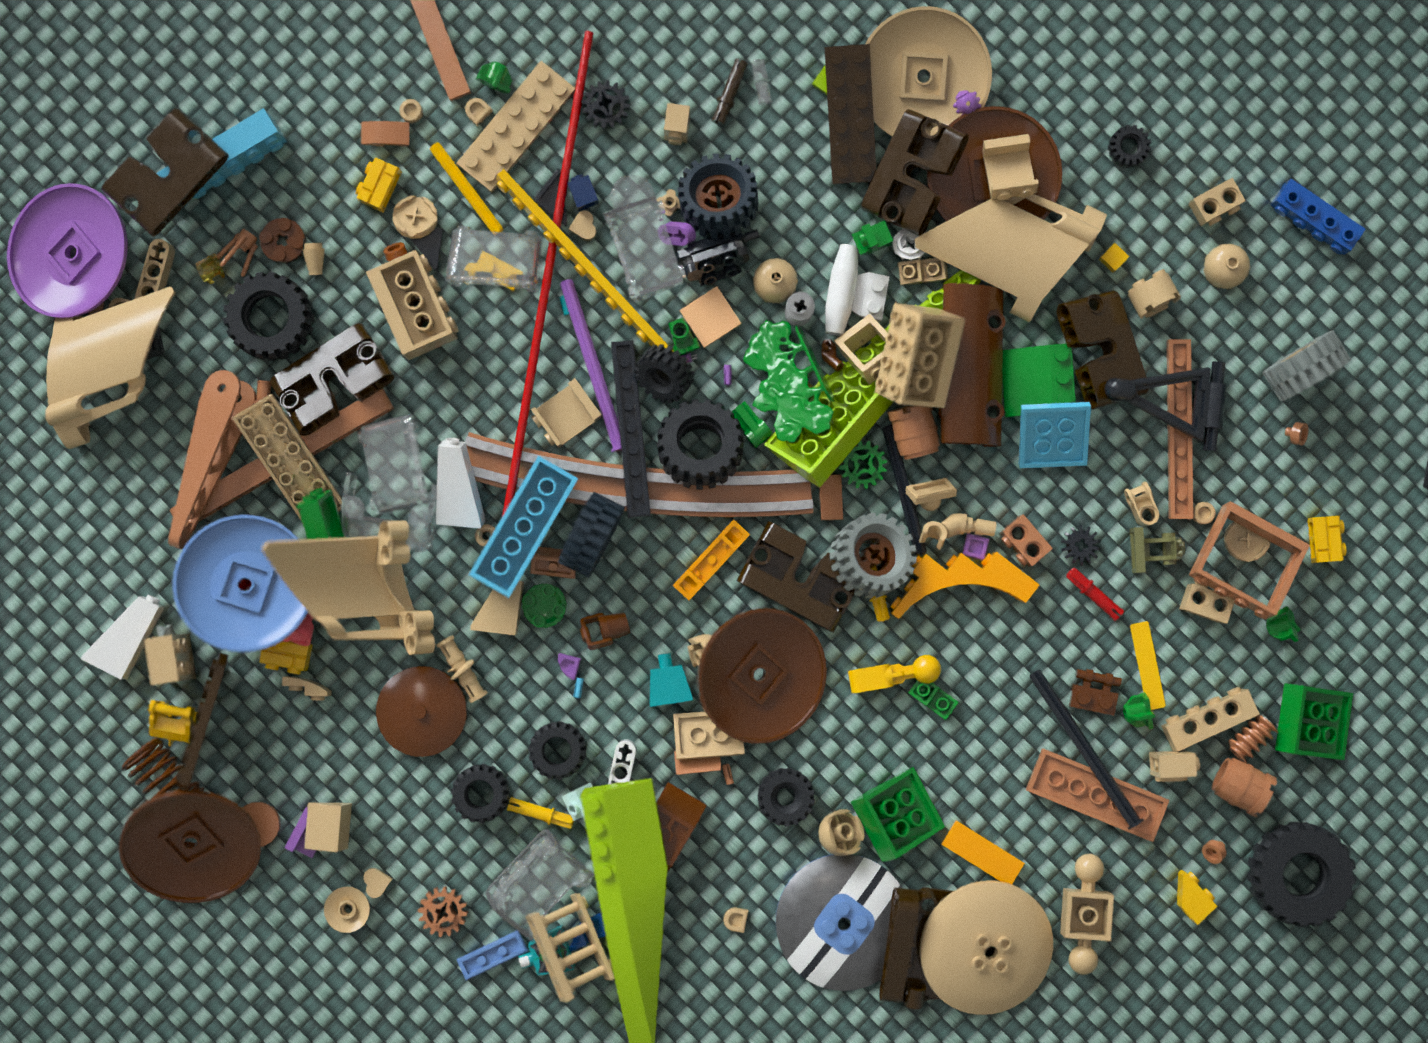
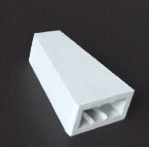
(456, 487)
(124, 640)

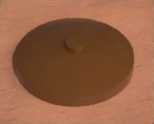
(421, 711)

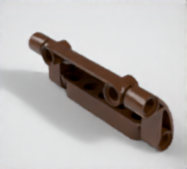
(977, 368)

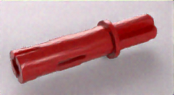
(1094, 593)

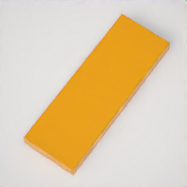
(982, 853)

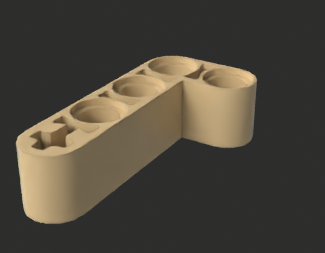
(146, 280)

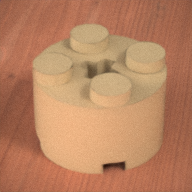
(1154, 294)

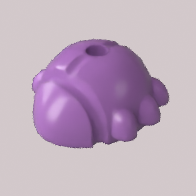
(961, 99)

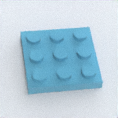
(1054, 435)

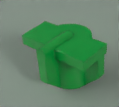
(495, 76)
(1283, 625)
(1138, 711)

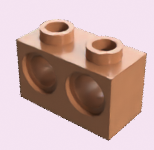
(1029, 536)

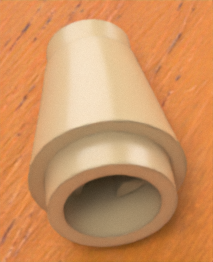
(314, 257)

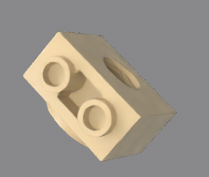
(1173, 765)

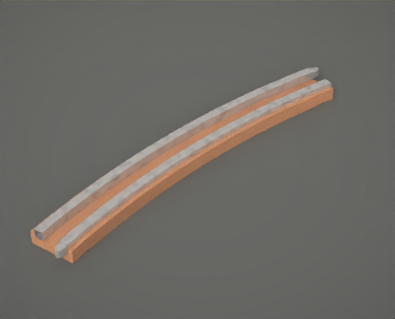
(741, 496)

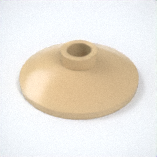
(335, 909)

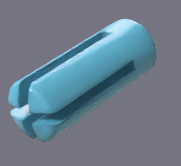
(578, 687)

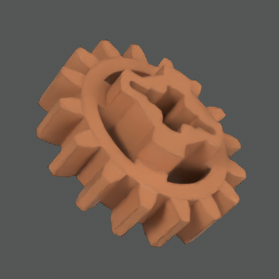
(451, 916)

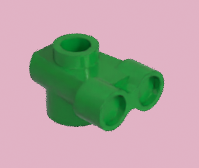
(683, 343)

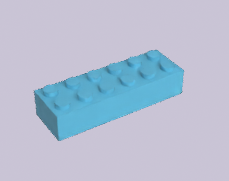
(245, 144)
(523, 527)

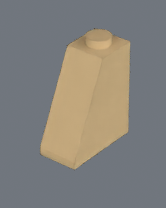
(500, 613)

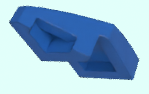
(582, 940)

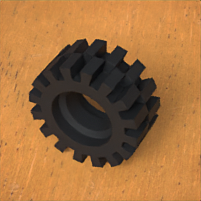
(1129, 159)

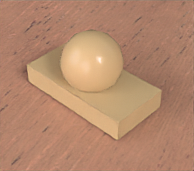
(930, 493)

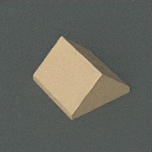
(328, 826)

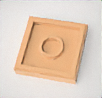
(710, 317)

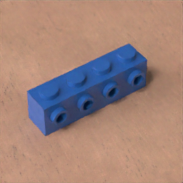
(1317, 217)

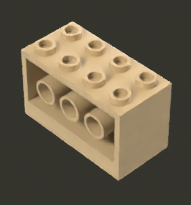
(398, 302)
(919, 355)

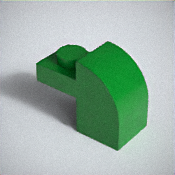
(872, 238)

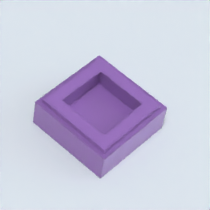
(975, 546)

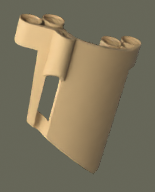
(1014, 246)
(97, 355)
(356, 580)

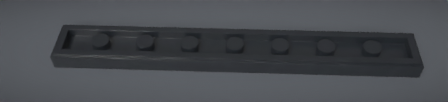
(630, 430)

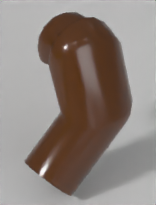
(829, 355)

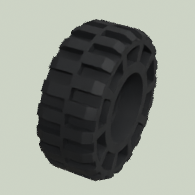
(1334, 879)

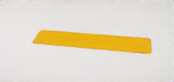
(1147, 664)

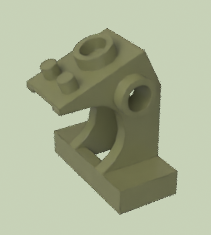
(1172, 549)

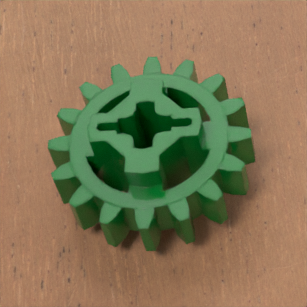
(871, 471)

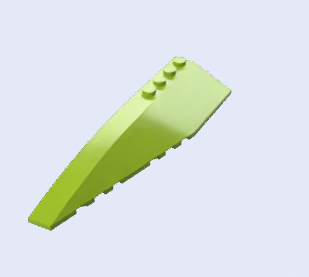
(631, 892)

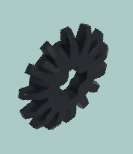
(1075, 537)

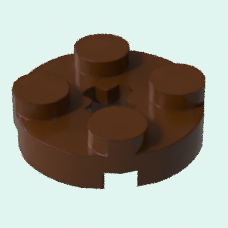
(270, 237)

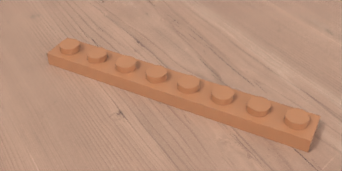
(1179, 444)

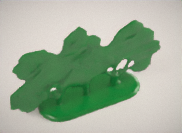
(787, 386)

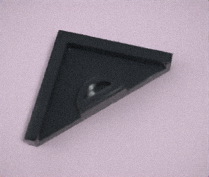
(547, 196)
(430, 246)

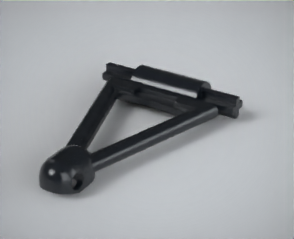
(1208, 400)

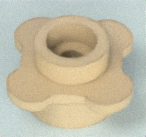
(670, 196)

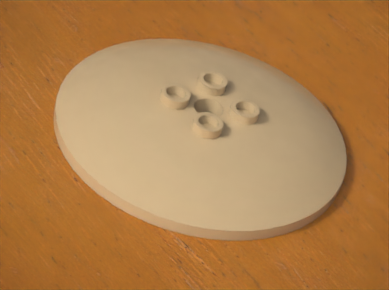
(928, 41)
(965, 927)

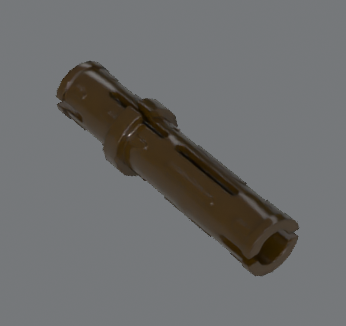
(726, 100)

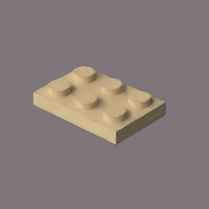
(700, 738)

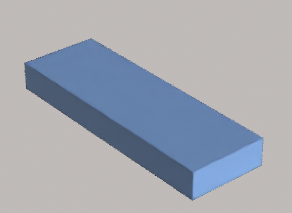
(492, 954)

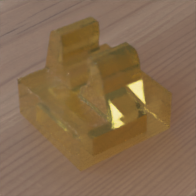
(209, 268)

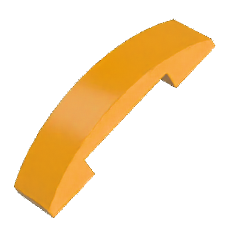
(711, 559)

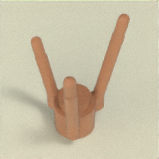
(242, 241)

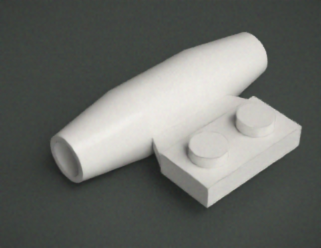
(852, 292)

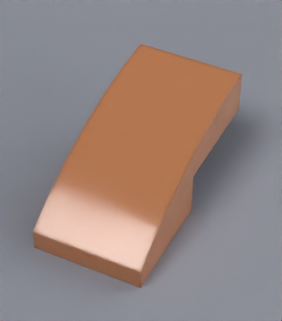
(384, 133)

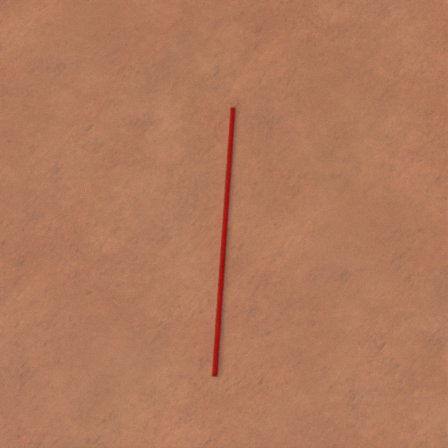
(548, 271)

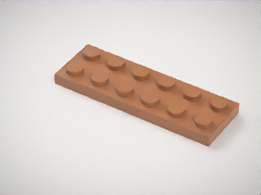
(1080, 790)

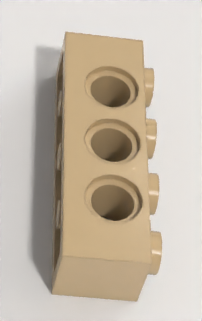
(1243, 710)

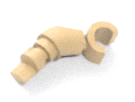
(955, 525)

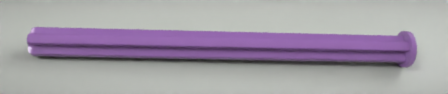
(592, 363)

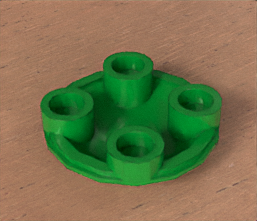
(544, 605)

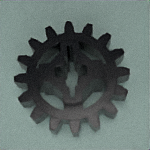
(613, 101)

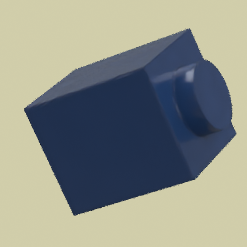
(583, 192)

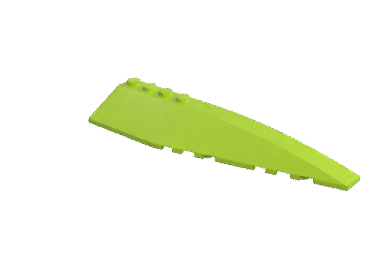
(854, 410)

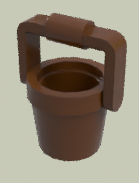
(611, 628)

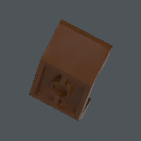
(678, 817)

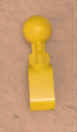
(924, 669)

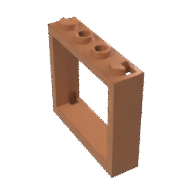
(1269, 532)

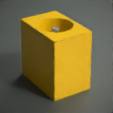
(1113, 258)

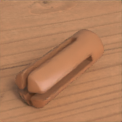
(727, 773)

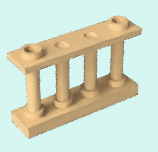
(547, 946)

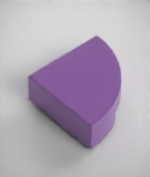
(569, 665)

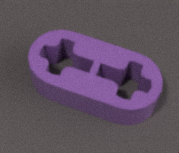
(680, 233)

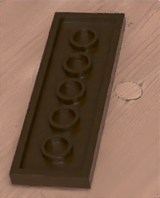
(850, 113)
(203, 715)

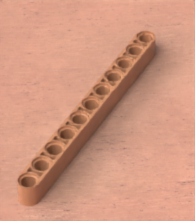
(255, 474)

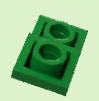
(934, 698)

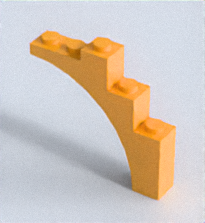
(995, 573)

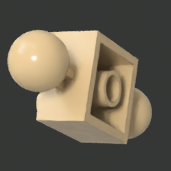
(1086, 914)

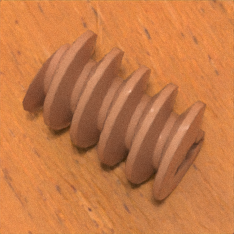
(1251, 737)

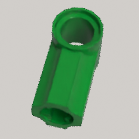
(753, 427)

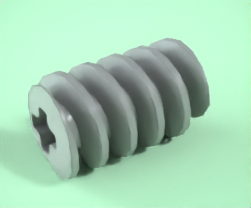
(795, 300)

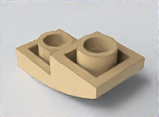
(922, 271)
(312, 688)

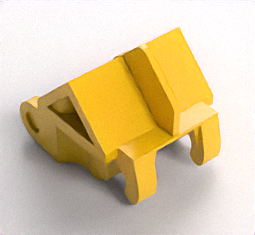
(164, 726)

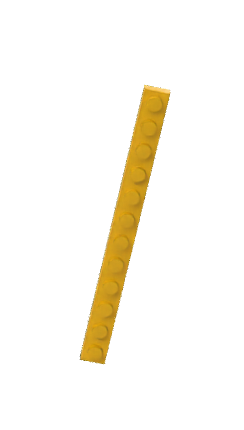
(582, 264)

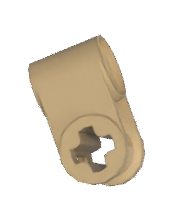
(1141, 503)

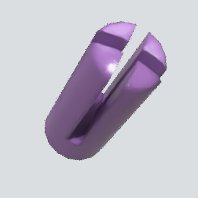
(727, 374)

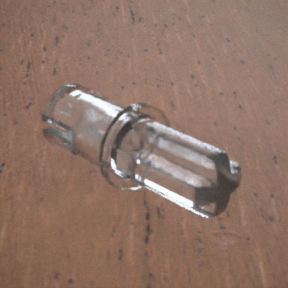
(761, 82)

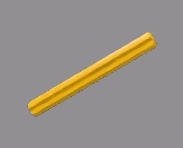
(466, 188)

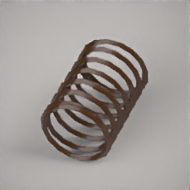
(142, 753)

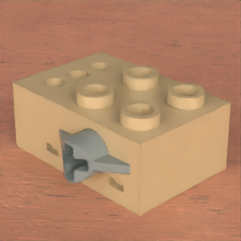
(169, 656)

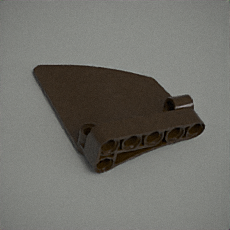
(902, 970)

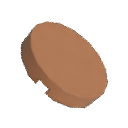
(266, 820)

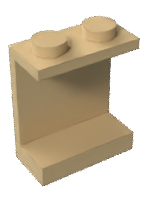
(1009, 167)
(566, 414)

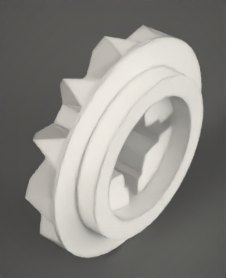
(900, 245)

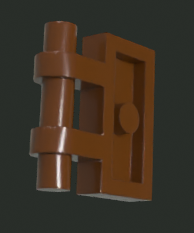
(1095, 699)

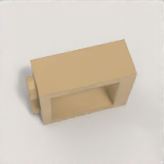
(857, 337)

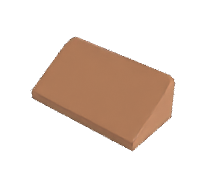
(831, 499)
(546, 563)
(697, 765)

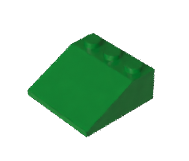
(1037, 377)
(1314, 721)
(897, 815)

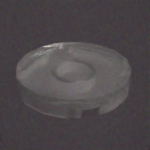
(630, 190)

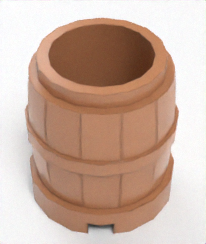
(914, 431)
(1243, 786)

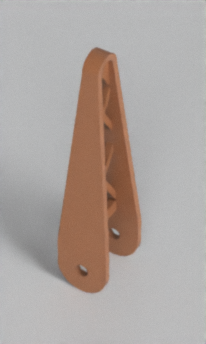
(209, 450)

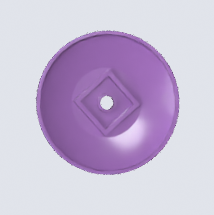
(42, 244)

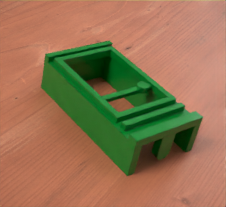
(320, 515)

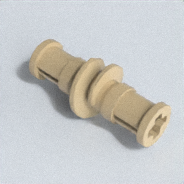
(462, 669)

